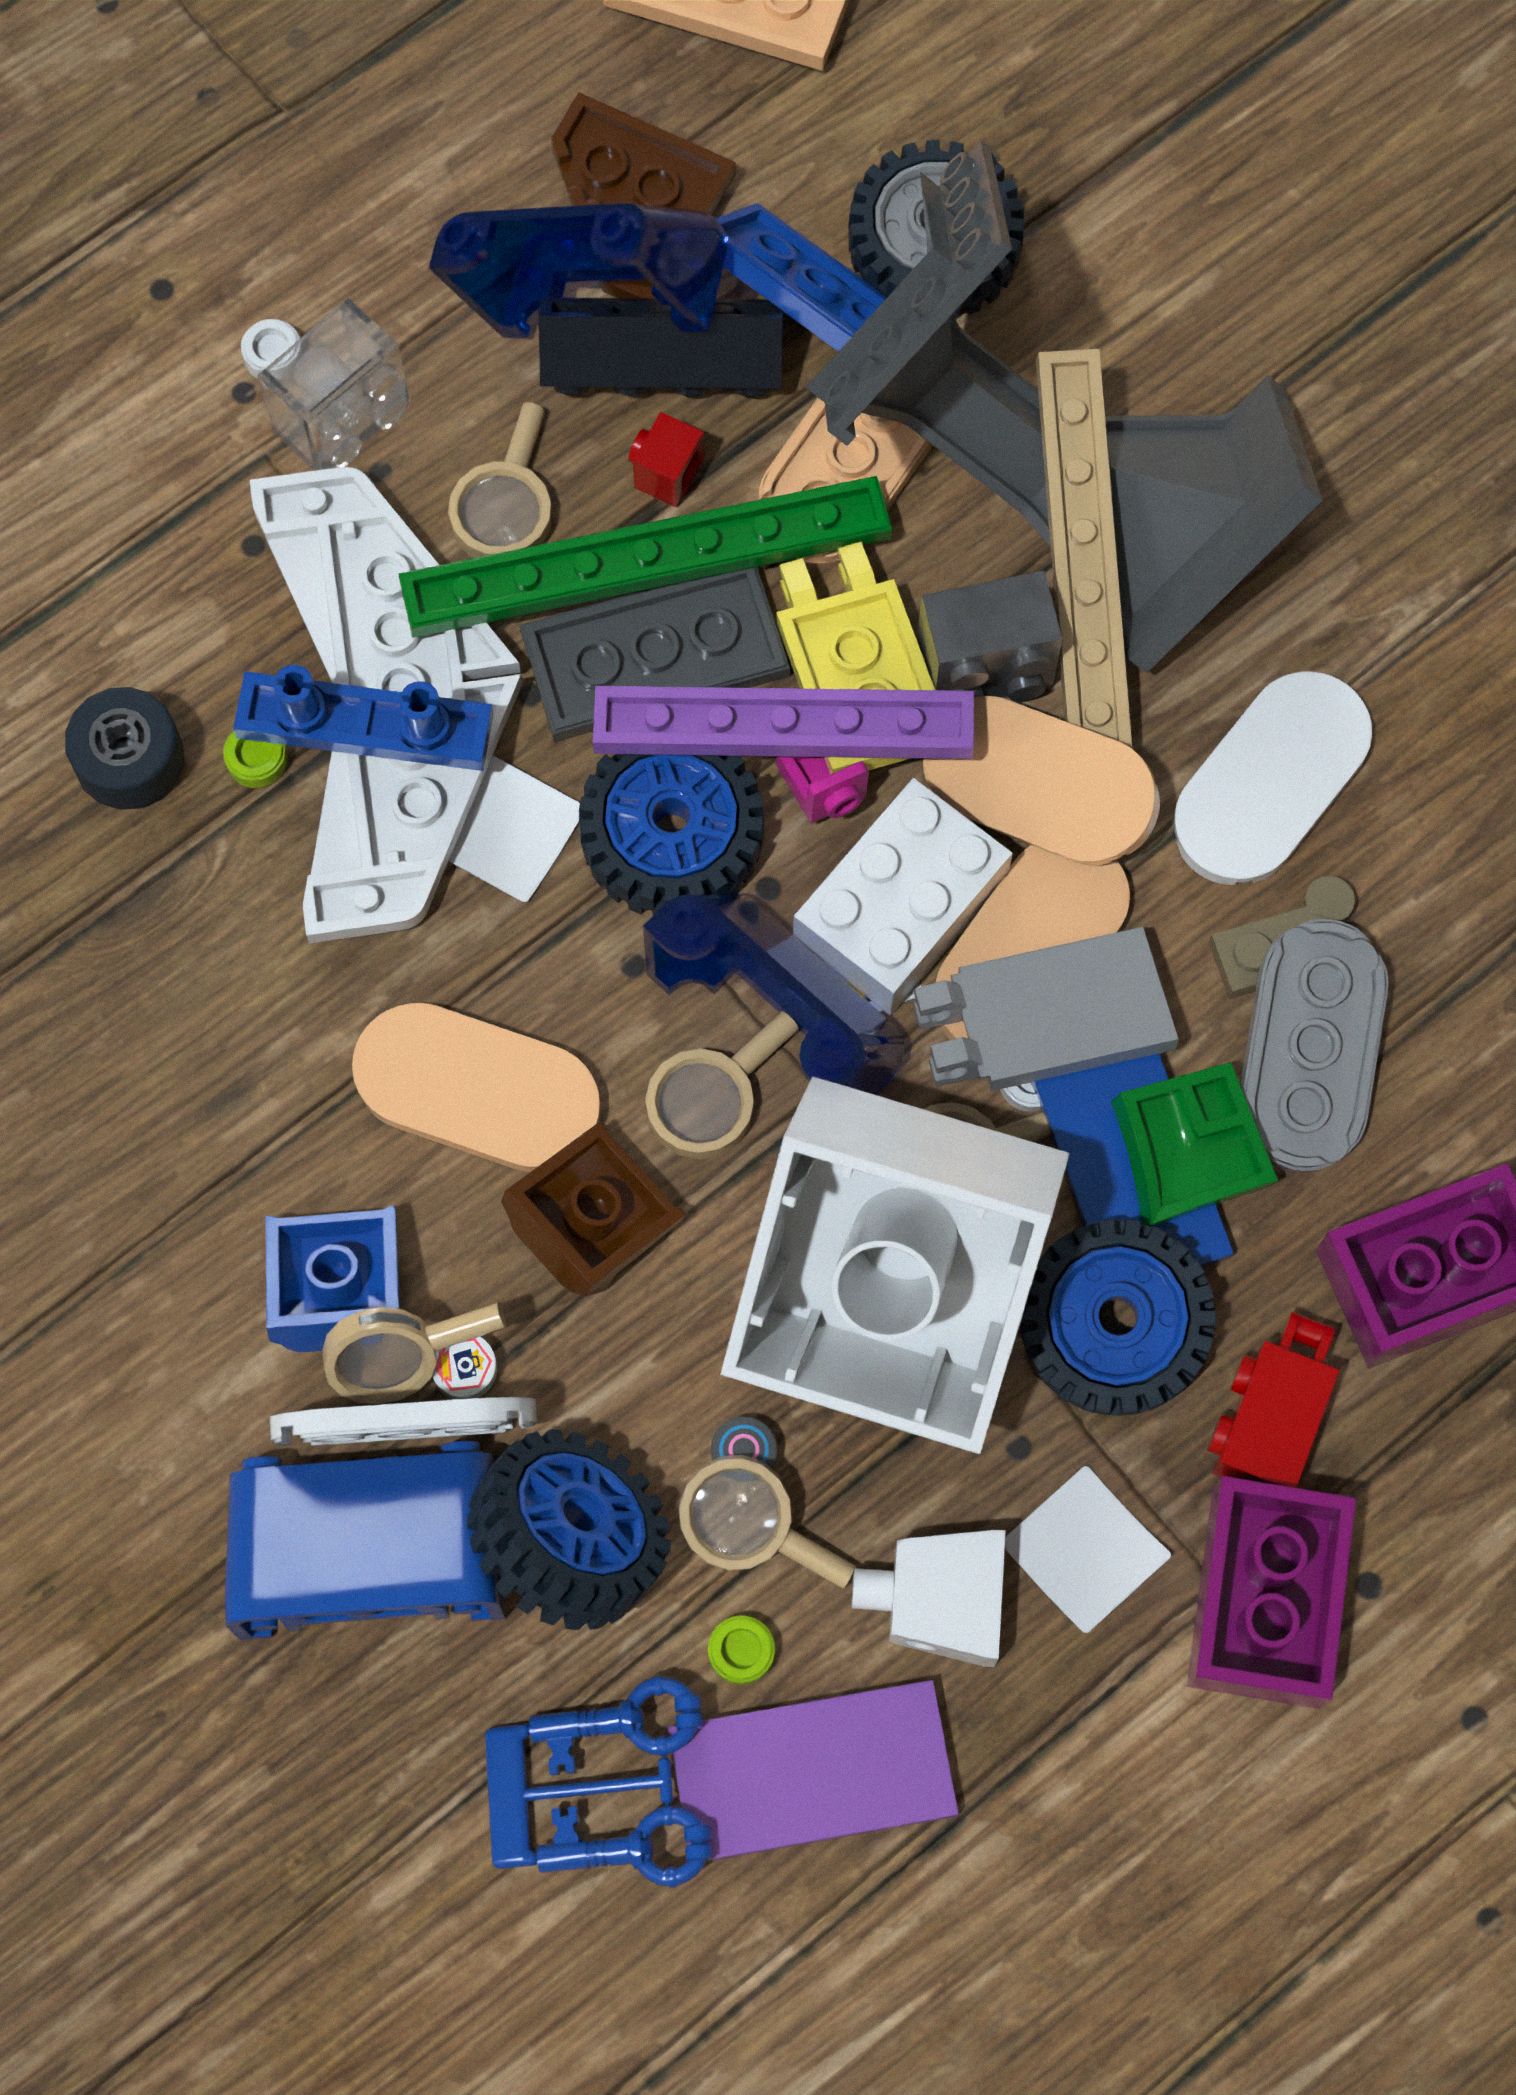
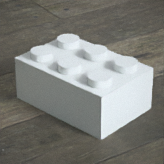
(901, 896)

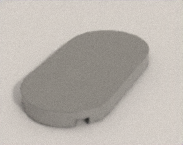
(1314, 1043)

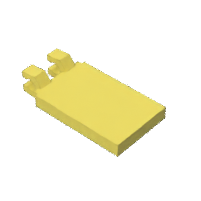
(850, 638)

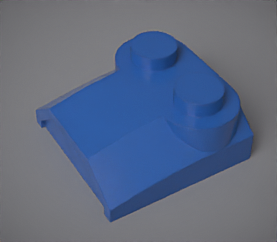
(327, 1271)

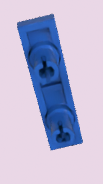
(363, 720)

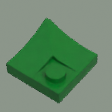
(1191, 1143)

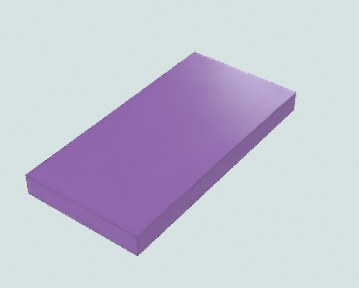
(818, 1770)

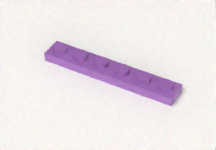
(784, 722)

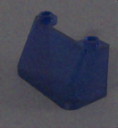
(517, 256)
(729, 933)

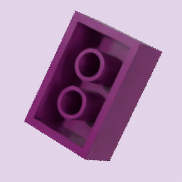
(1426, 1266)
(1271, 1592)

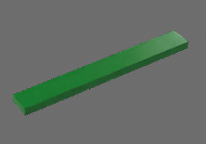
(644, 556)

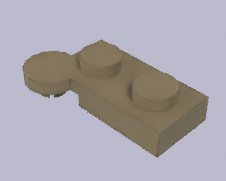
(1242, 948)

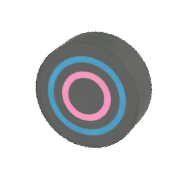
(745, 1437)

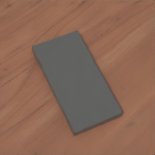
(666, 636)

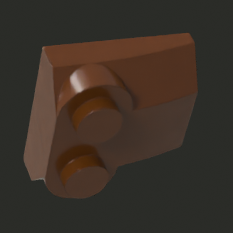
(589, 1212)

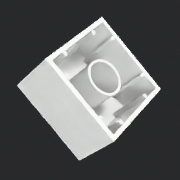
(893, 1263)

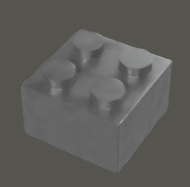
(992, 637)

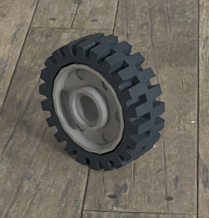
(889, 222)

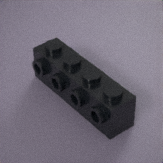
(639, 347)

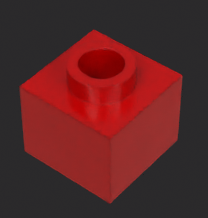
(666, 458)

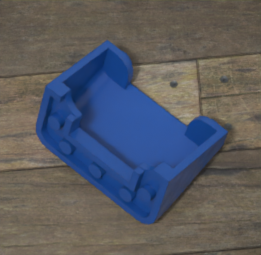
(355, 1541)

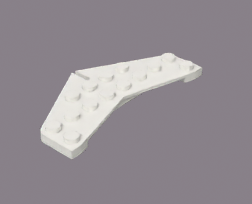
(382, 819)

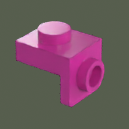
(820, 792)

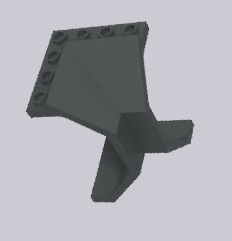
(1189, 492)

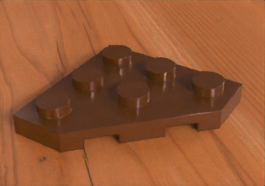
(625, 160)

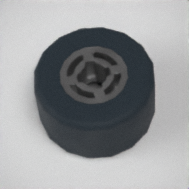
(131, 770)

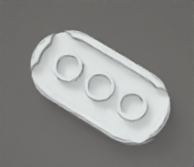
(1272, 778)
(403, 1421)

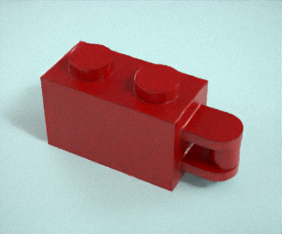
(1277, 1407)

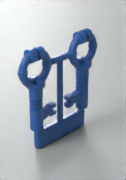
(510, 1795)

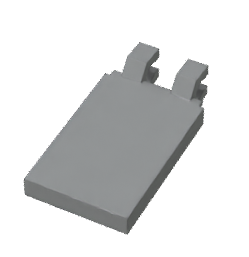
(1049, 1012)

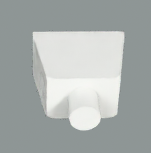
(941, 1594)

